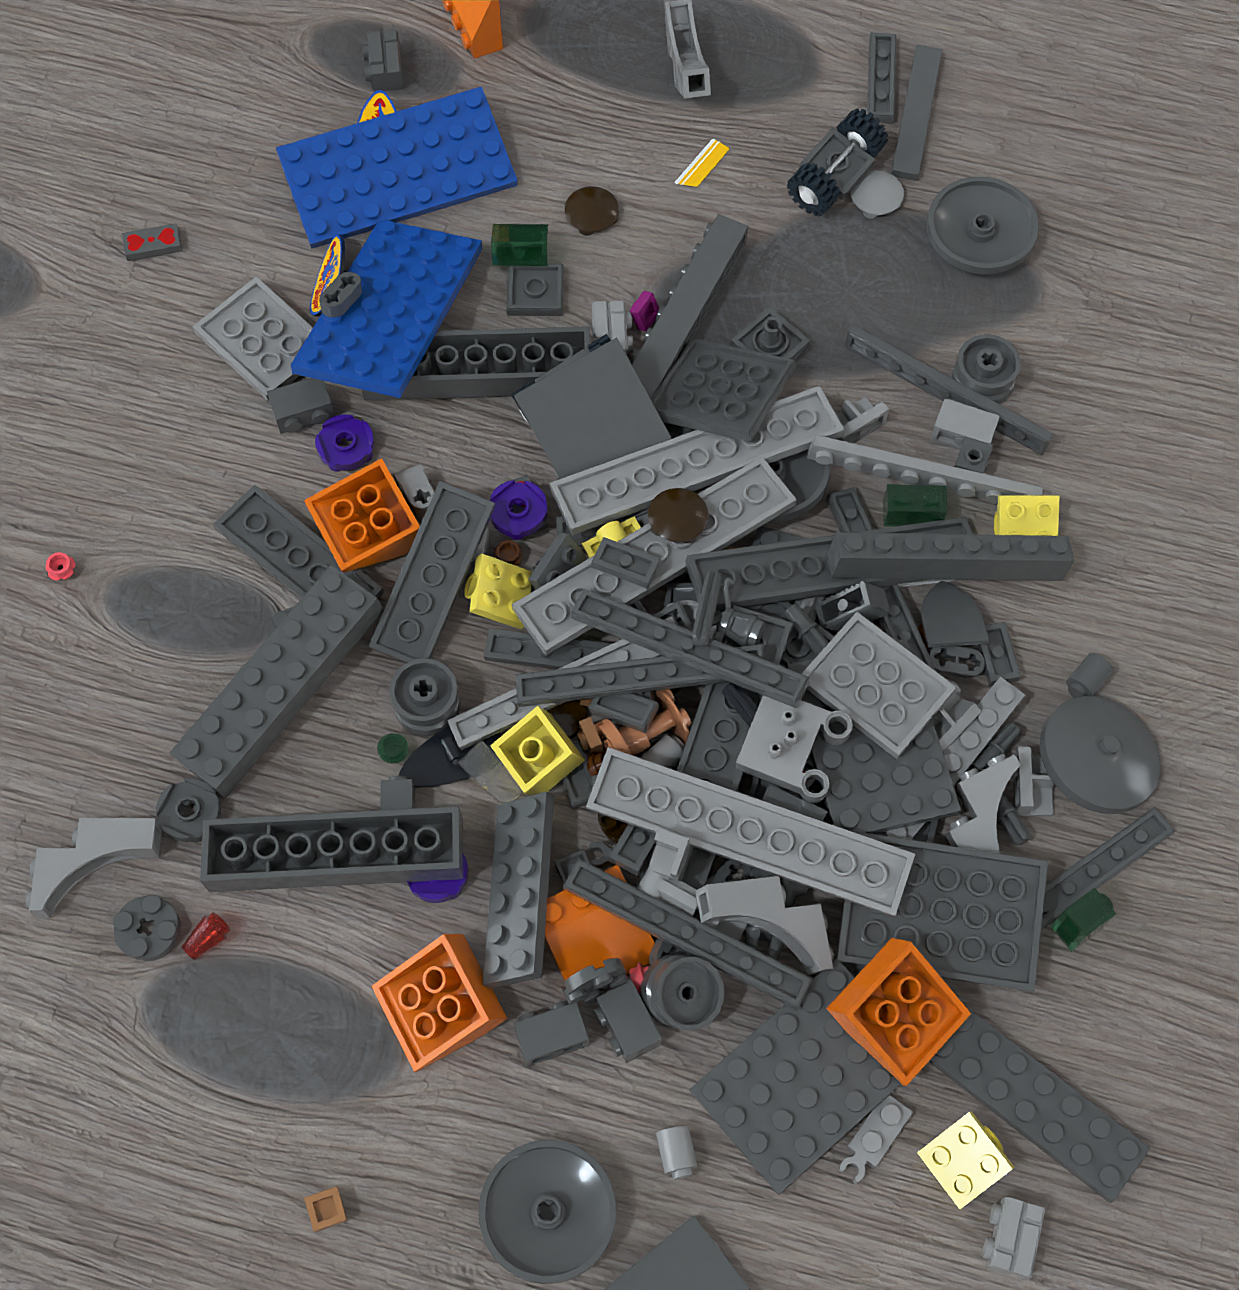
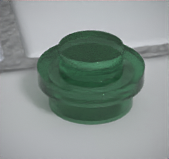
(393, 748)

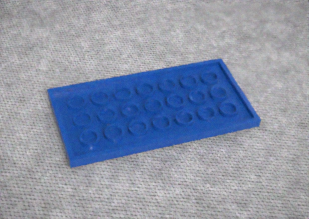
(396, 166)
(406, 293)

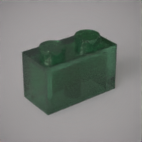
(519, 245)
(913, 504)
(1084, 919)

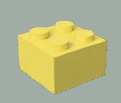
(537, 752)

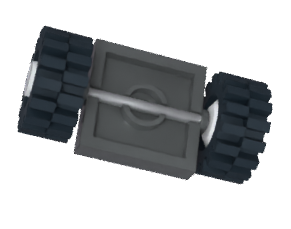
(837, 162)

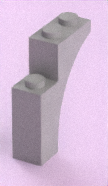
(689, 67)
(981, 798)
(96, 845)
(762, 905)

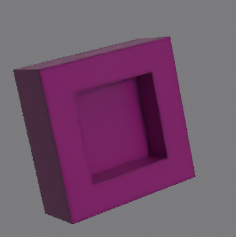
(644, 311)

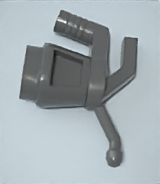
(738, 626)

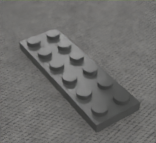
(282, 544)
(432, 574)
(519, 891)

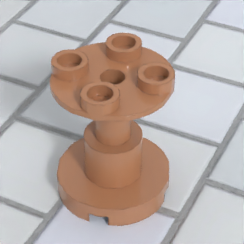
(633, 741)

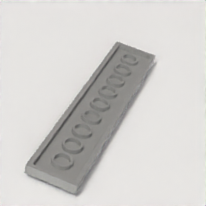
(690, 462)
(734, 509)
(752, 831)

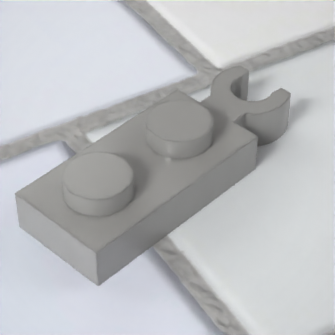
(876, 1136)

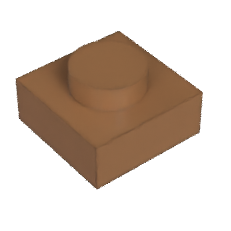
(589, 737)
(326, 1209)

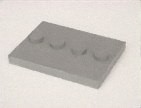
(256, 336)
(877, 684)

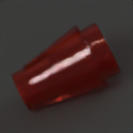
(206, 935)

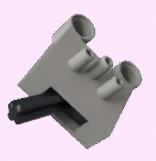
(783, 739)

